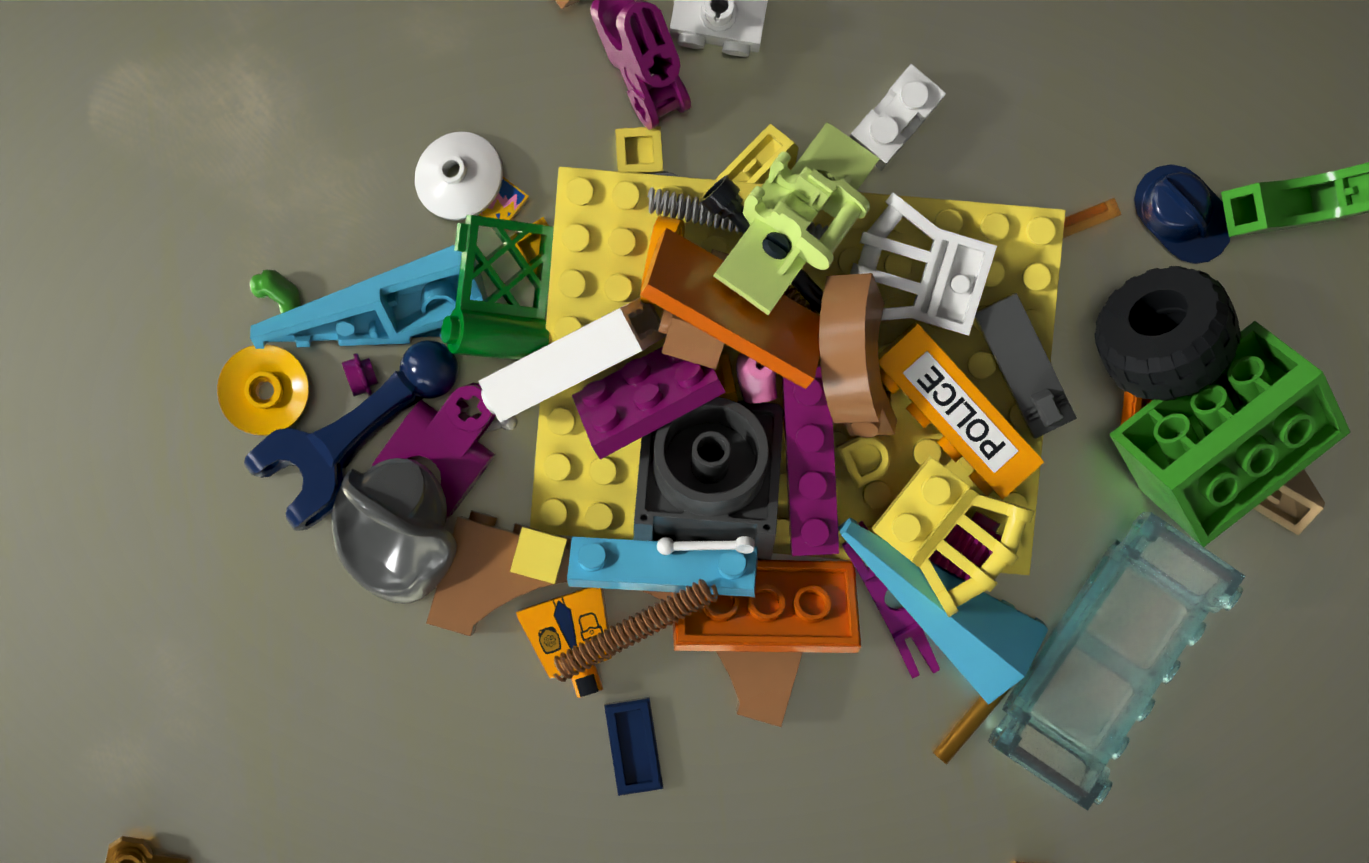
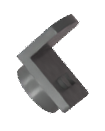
(712, 475)

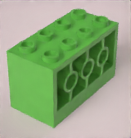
(1235, 439)

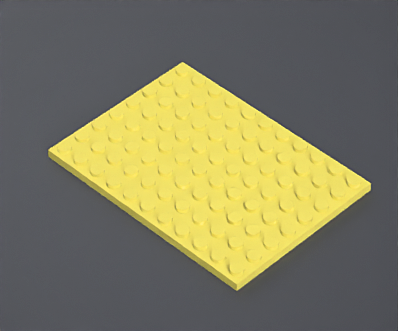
(600, 265)

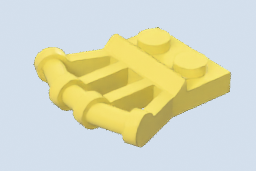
(926, 515)

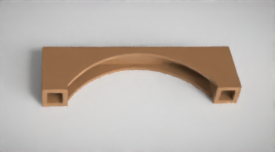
(483, 581)

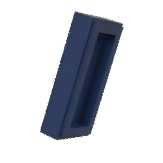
(633, 746)

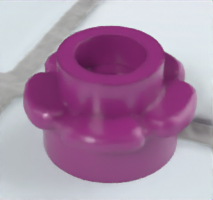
(359, 375)

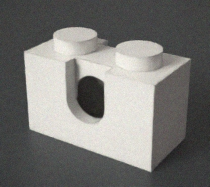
(908, 98)

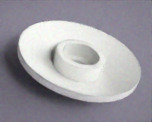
(471, 188)

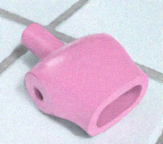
(755, 380)

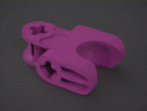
(645, 55)
(448, 440)

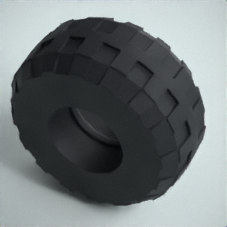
(1167, 333)

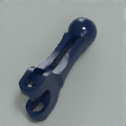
(322, 456)

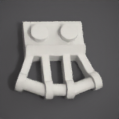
(952, 273)

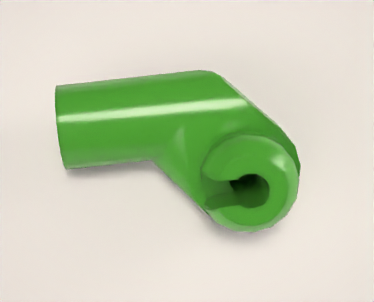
(277, 288)

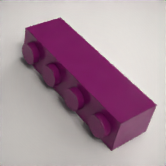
(810, 469)

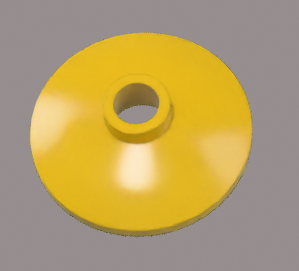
(240, 386)

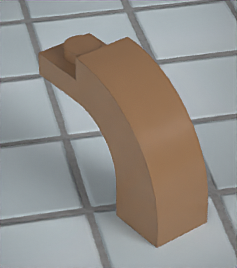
(849, 355)

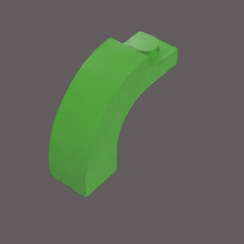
(1297, 201)

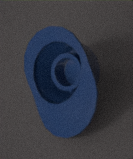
(1182, 213)

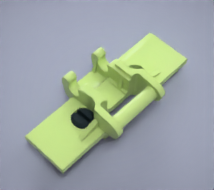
(785, 206)

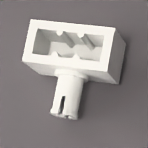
(724, 23)

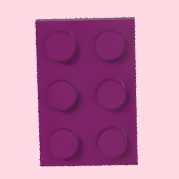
(642, 399)

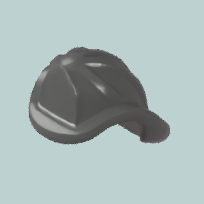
(393, 530)

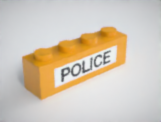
(958, 411)

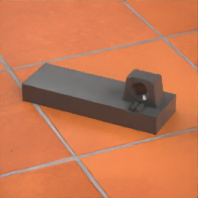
(1024, 365)

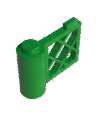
(493, 327)

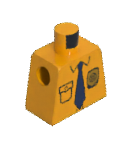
(565, 623)

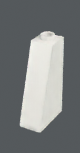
(571, 359)

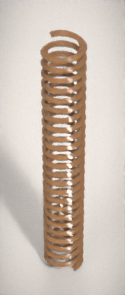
(627, 629)

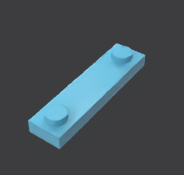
(642, 567)

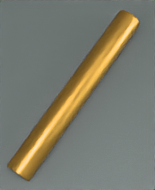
(965, 728)

